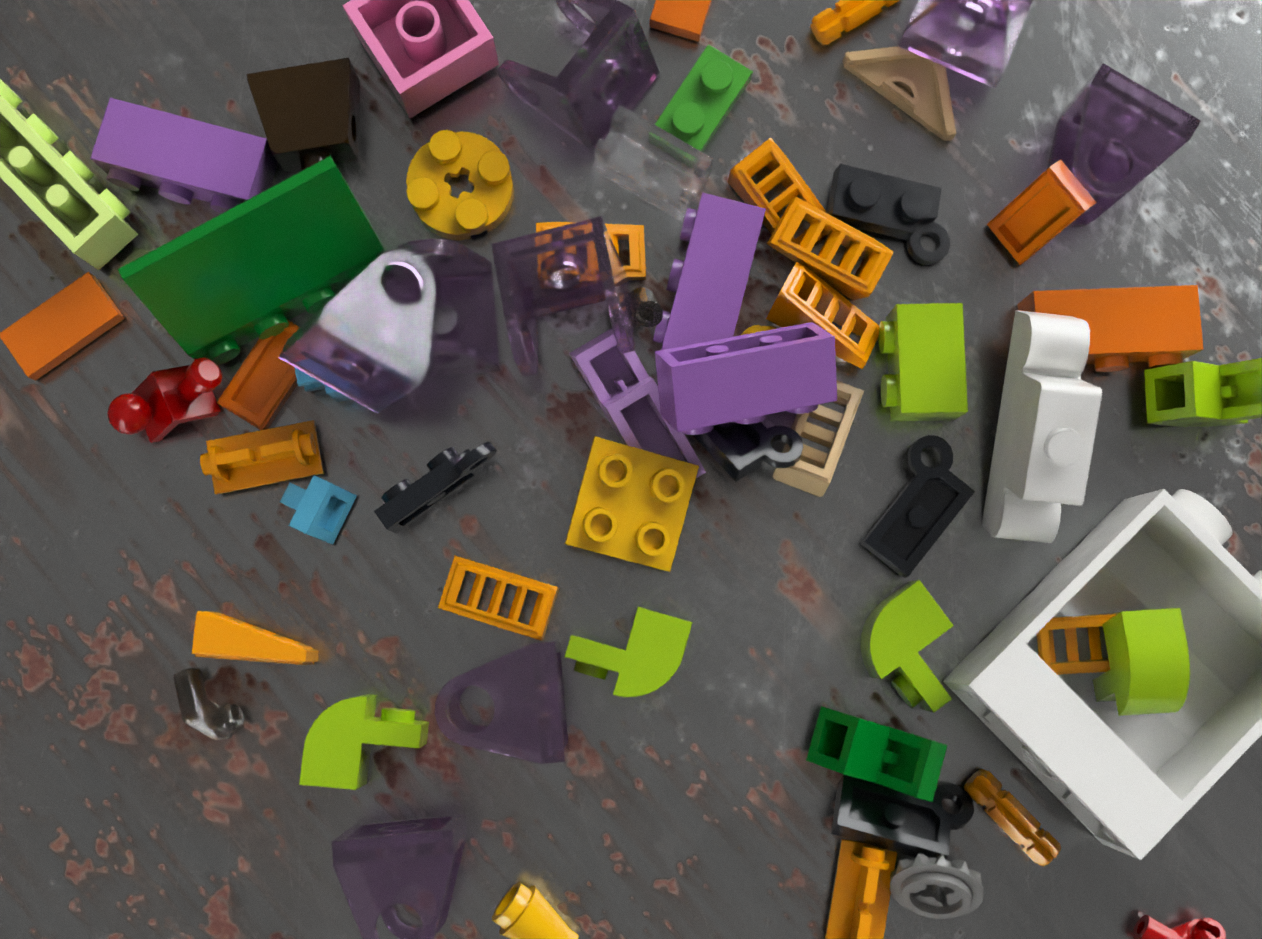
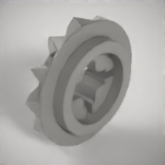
(920, 886)

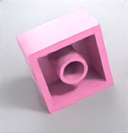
(423, 46)

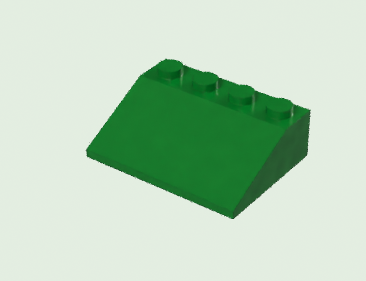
(257, 264)

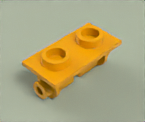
(262, 457)
(860, 892)

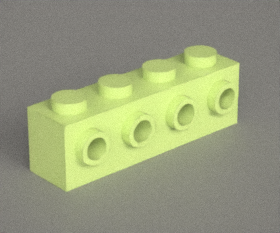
(59, 187)

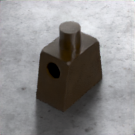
(309, 112)

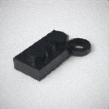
(889, 208)
(745, 446)
(447, 474)
(920, 510)
(897, 820)

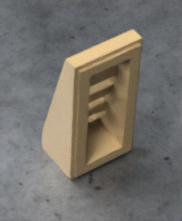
(816, 467)

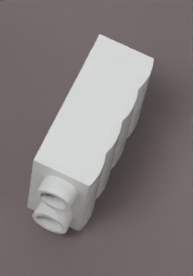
(1143, 771)

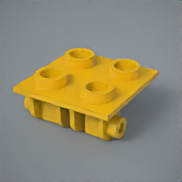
(631, 504)

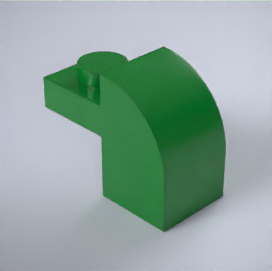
(877, 753)

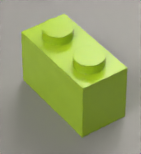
(924, 362)

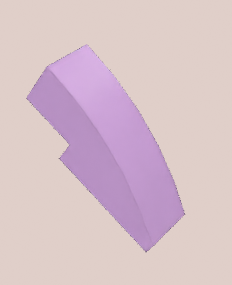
(630, 399)

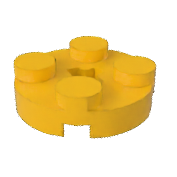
(447, 157)

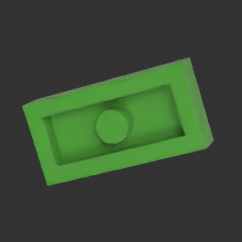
(705, 98)

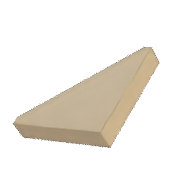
(909, 83)

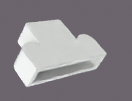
(1042, 428)

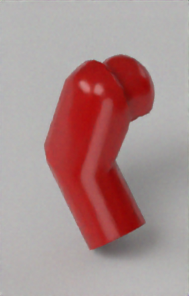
(1195, 929)

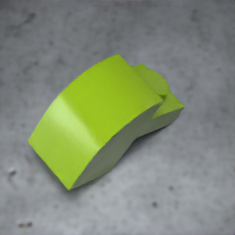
(1204, 394)
(896, 634)
(1146, 662)
(646, 663)
(341, 740)

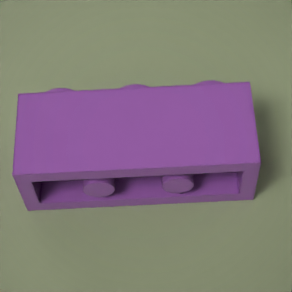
(181, 156)
(713, 274)
(746, 377)

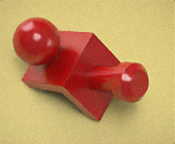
(167, 399)

